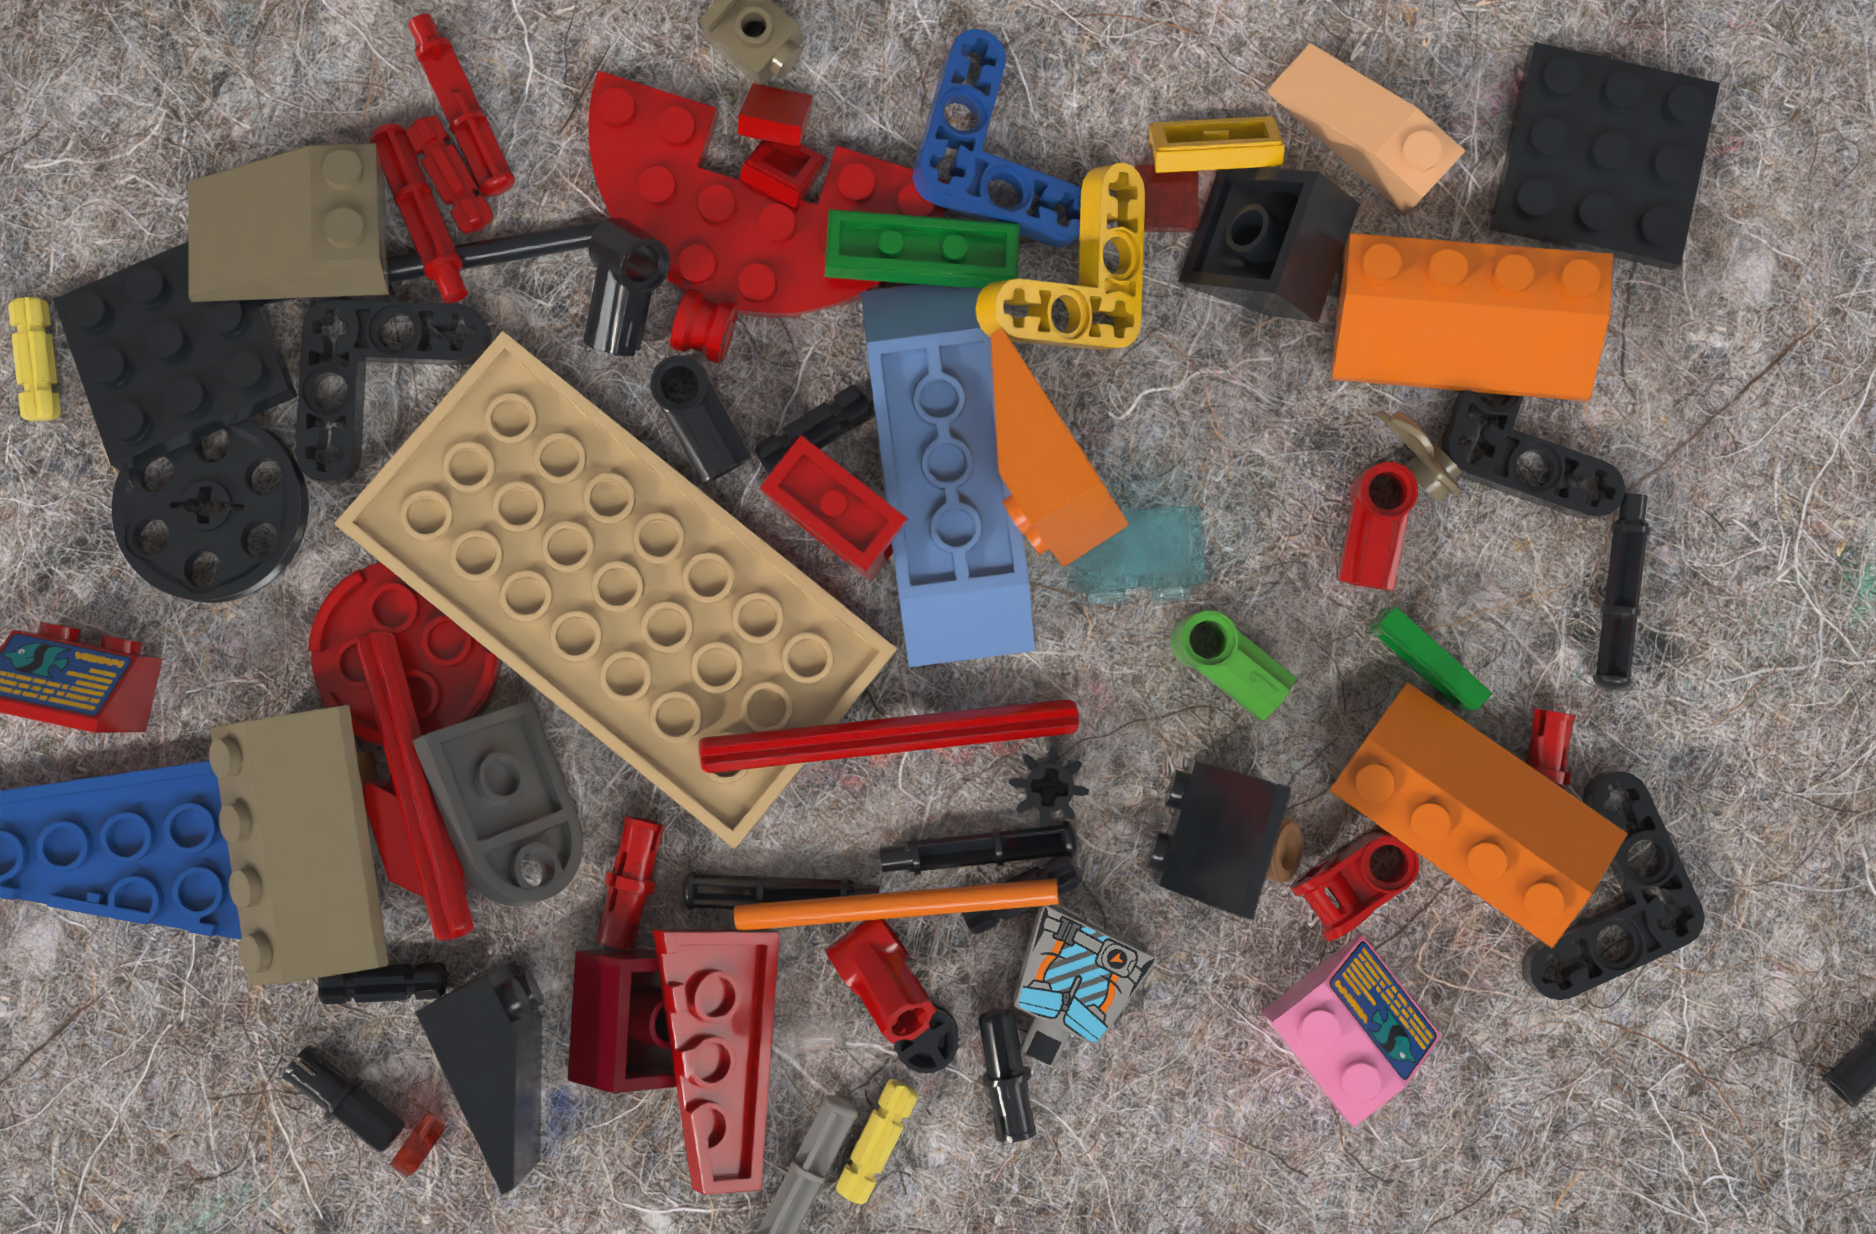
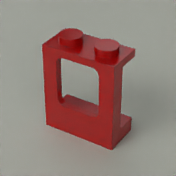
(834, 507)

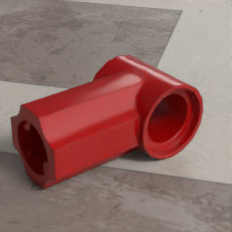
(1374, 534)
(876, 970)

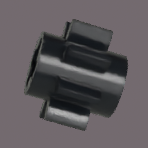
(1058, 801)

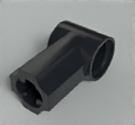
(623, 285)
(701, 423)

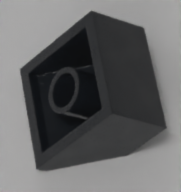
(1270, 241)

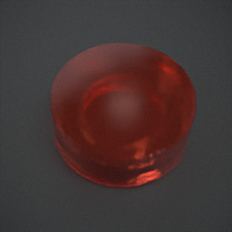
(418, 1144)

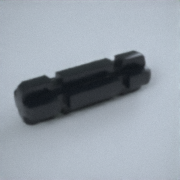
(817, 426)
(1061, 867)
(385, 984)

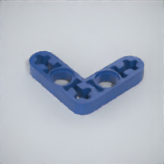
(974, 168)

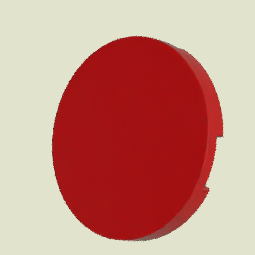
(443, 664)

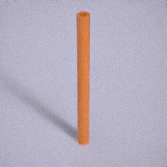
(896, 904)

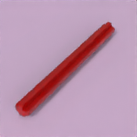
(887, 735)

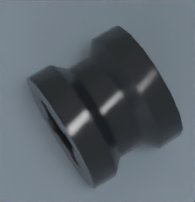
(924, 1053)

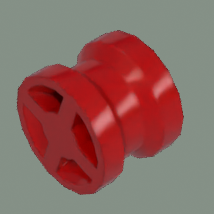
(703, 326)

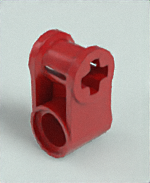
(1353, 884)

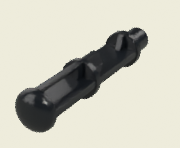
(1622, 594)
(980, 849)
(729, 890)

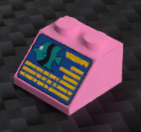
(1354, 1030)

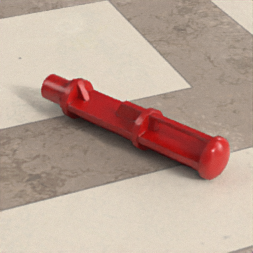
(461, 108)
(419, 211)

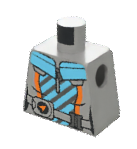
(1074, 981)

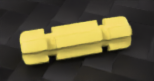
(34, 359)
(877, 1141)

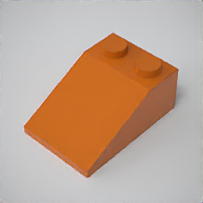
(1050, 480)

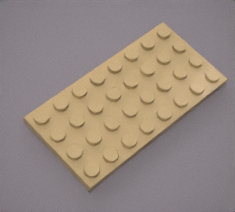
(612, 583)

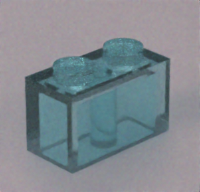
(1153, 553)

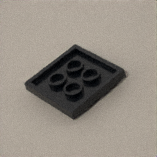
(1604, 156)
(167, 365)

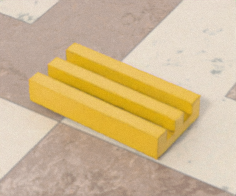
(1216, 144)

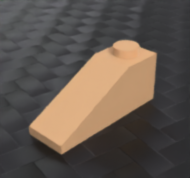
(1367, 126)

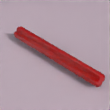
(420, 813)

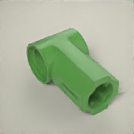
(1235, 665)

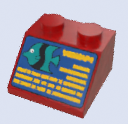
(77, 682)

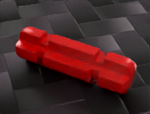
(449, 174)

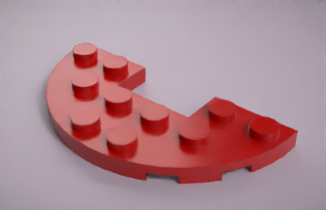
(717, 228)

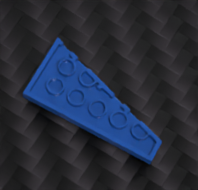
(123, 848)

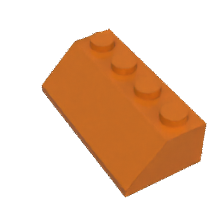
(1471, 316)
(1480, 814)

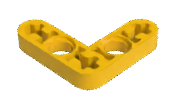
(1097, 287)

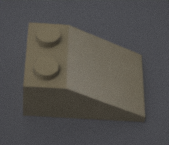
(290, 227)

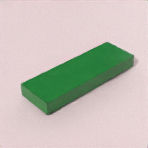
(920, 249)

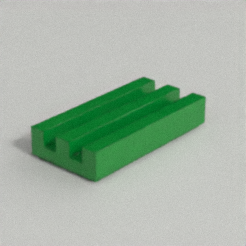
(1429, 659)

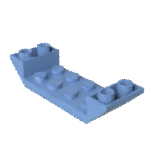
(936, 428)

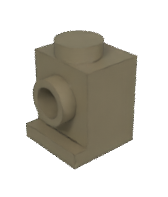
(760, 56)

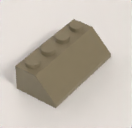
(298, 846)

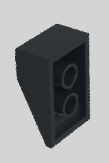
(1218, 837)
(492, 1059)

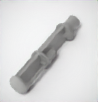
(809, 1166)

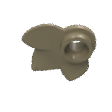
(1430, 464)

